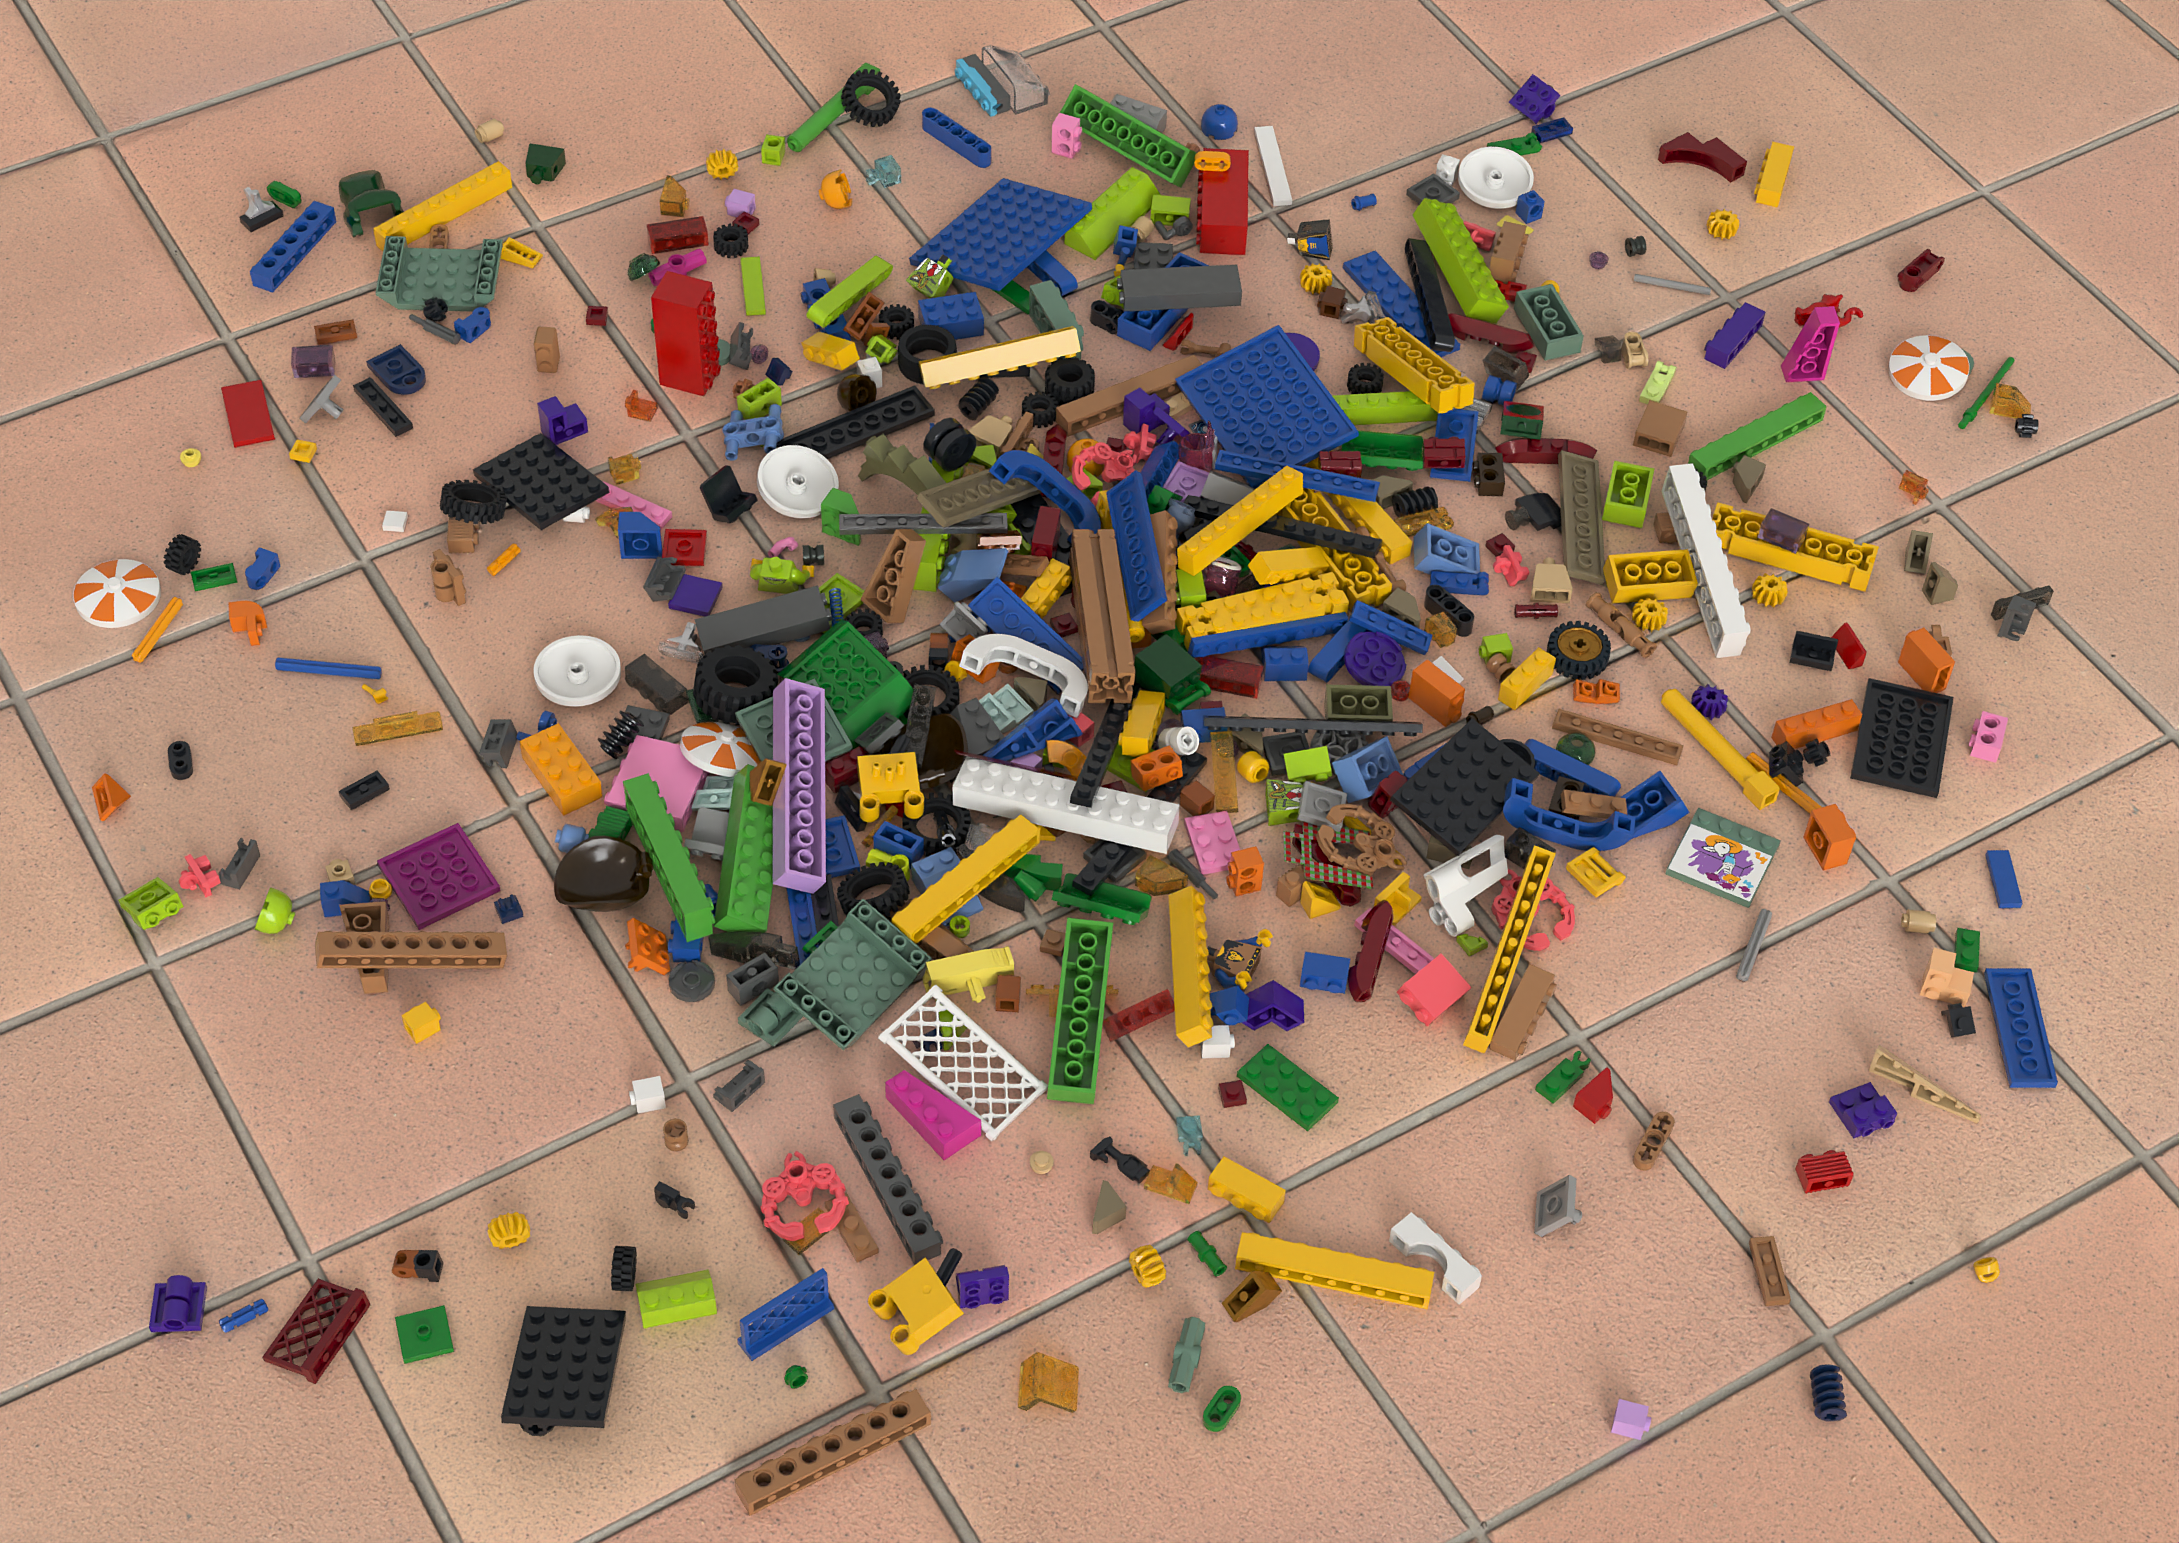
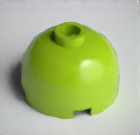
(275, 912)

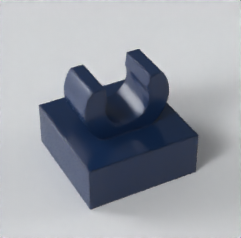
(778, 371)
(508, 909)
(926, 1044)

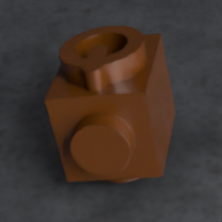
(1332, 302)

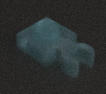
(1189, 1132)

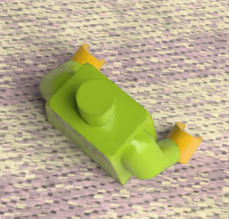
(779, 575)

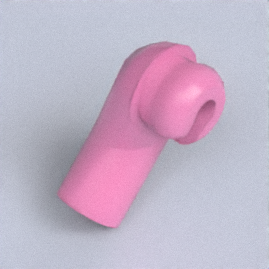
(779, 546)

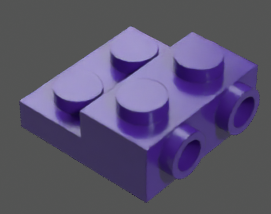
(1863, 1110)

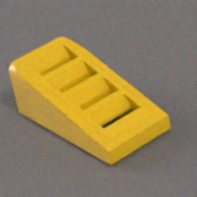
(512, 247)

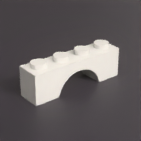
(1414, 1237)

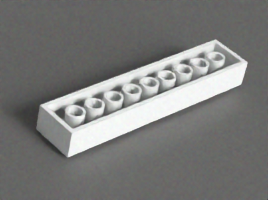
(1715, 587)
(1046, 802)

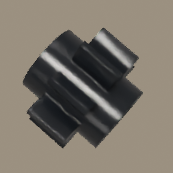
(435, 309)
(2026, 425)
(1816, 752)

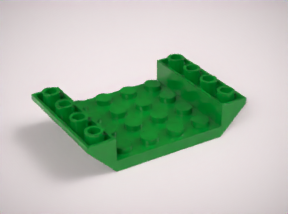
(855, 678)

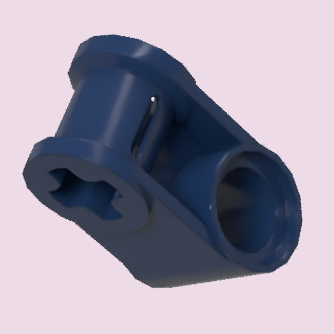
(771, 652)

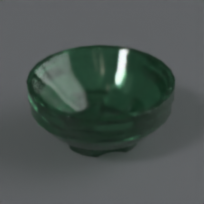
(641, 266)
(1583, 753)

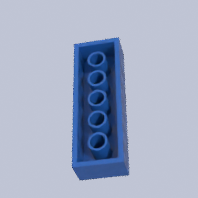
(1150, 326)

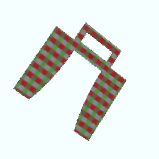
(1323, 871)

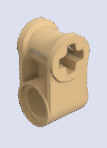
(1634, 350)

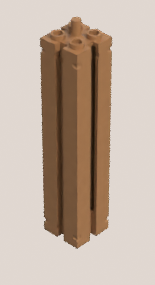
(1101, 616)

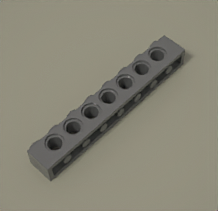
(918, 1247)

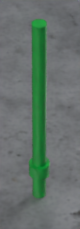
(1971, 413)

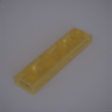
(1224, 771)

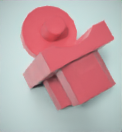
(1481, 237)
(1139, 442)
(1509, 565)
(196, 876)

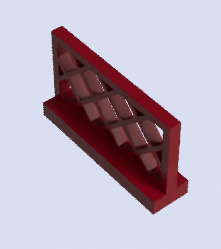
(332, 1335)

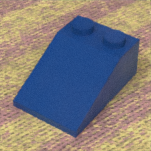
(1654, 805)

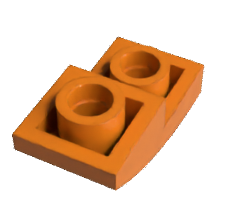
(1601, 693)

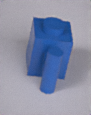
(1125, 243)

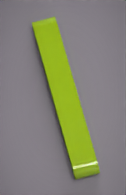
(849, 291)

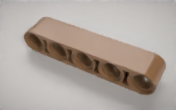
(937, 943)

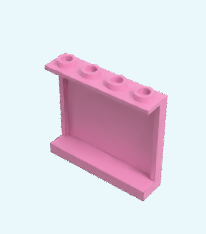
(667, 766)

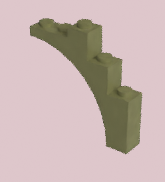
(899, 464)

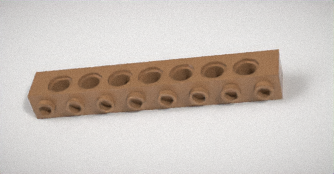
(410, 949)
(827, 1463)

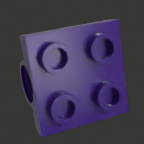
(1535, 99)
(983, 1286)
(178, 1305)

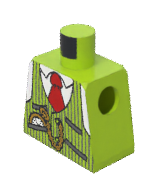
(932, 277)
(1282, 801)

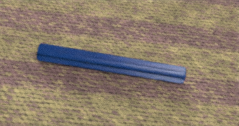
(328, 668)

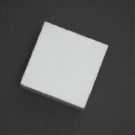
(395, 521)

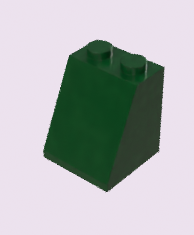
(1166, 668)

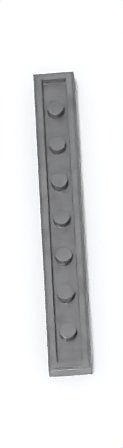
(921, 523)

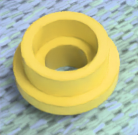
(190, 457)

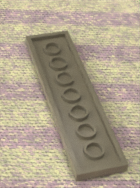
(973, 497)
(1581, 517)

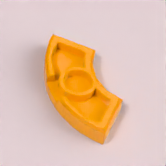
(1066, 755)

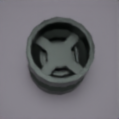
(813, 555)

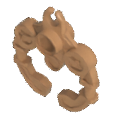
(1376, 848)

